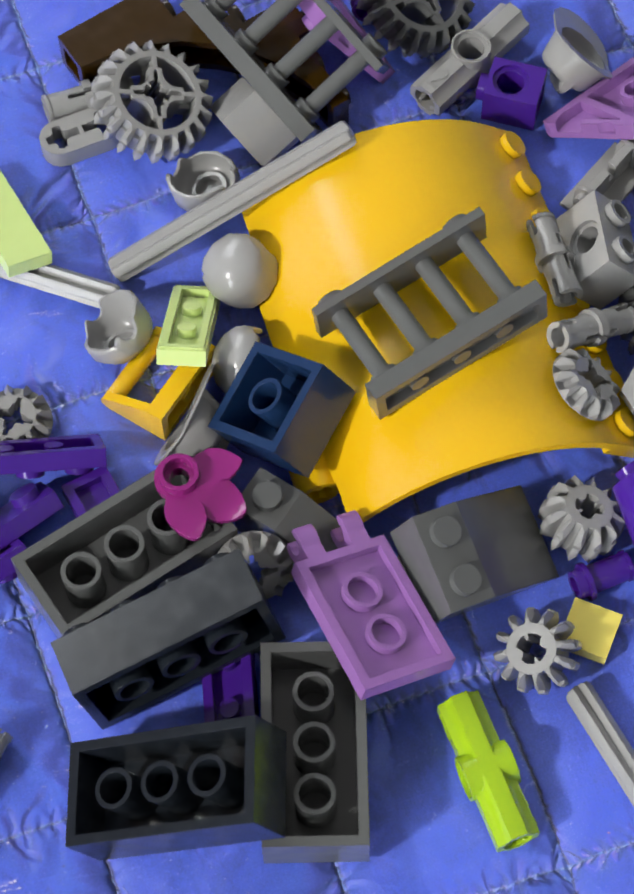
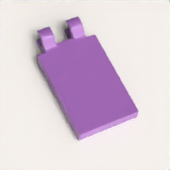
(367, 608)

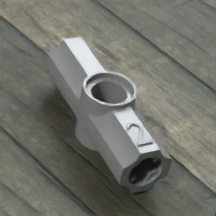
(454, 73)

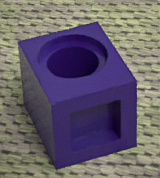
(516, 77)

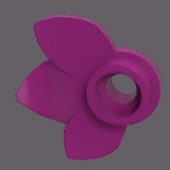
(206, 495)

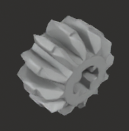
(581, 519)
(548, 634)

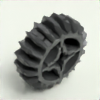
(417, 23)

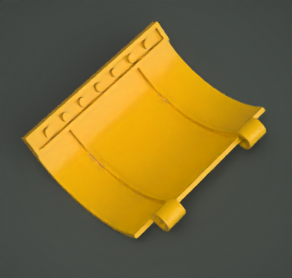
(366, 211)

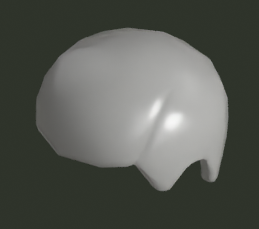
(201, 178)
(239, 271)
(119, 330)
(231, 353)

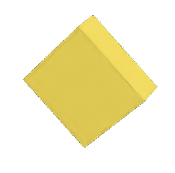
(594, 628)

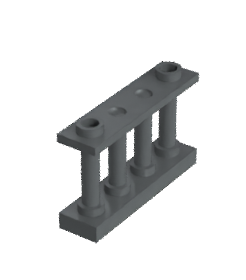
(272, 79)
(432, 357)

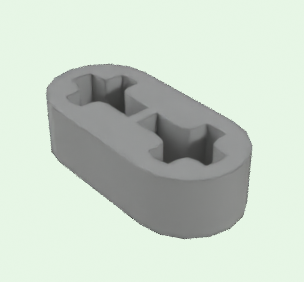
(81, 136)

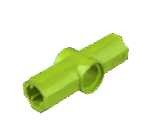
(487, 771)

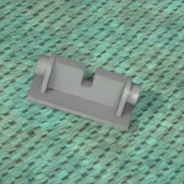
(609, 175)

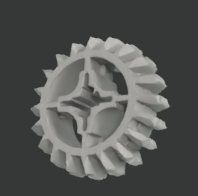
(138, 113)

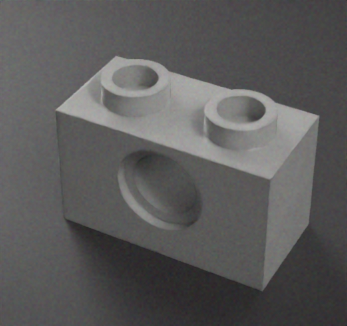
(601, 247)

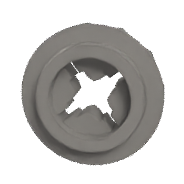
(585, 384)
(33, 411)
(269, 552)

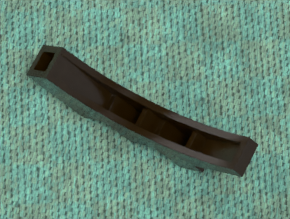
(155, 20)

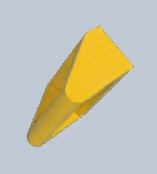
(169, 404)

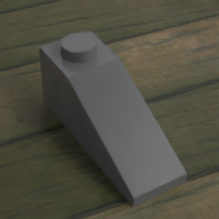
(280, 508)

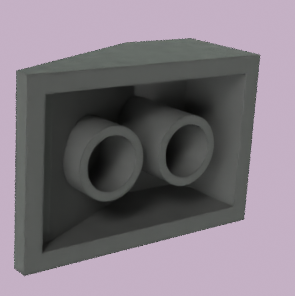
(474, 552)

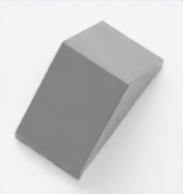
(253, 123)

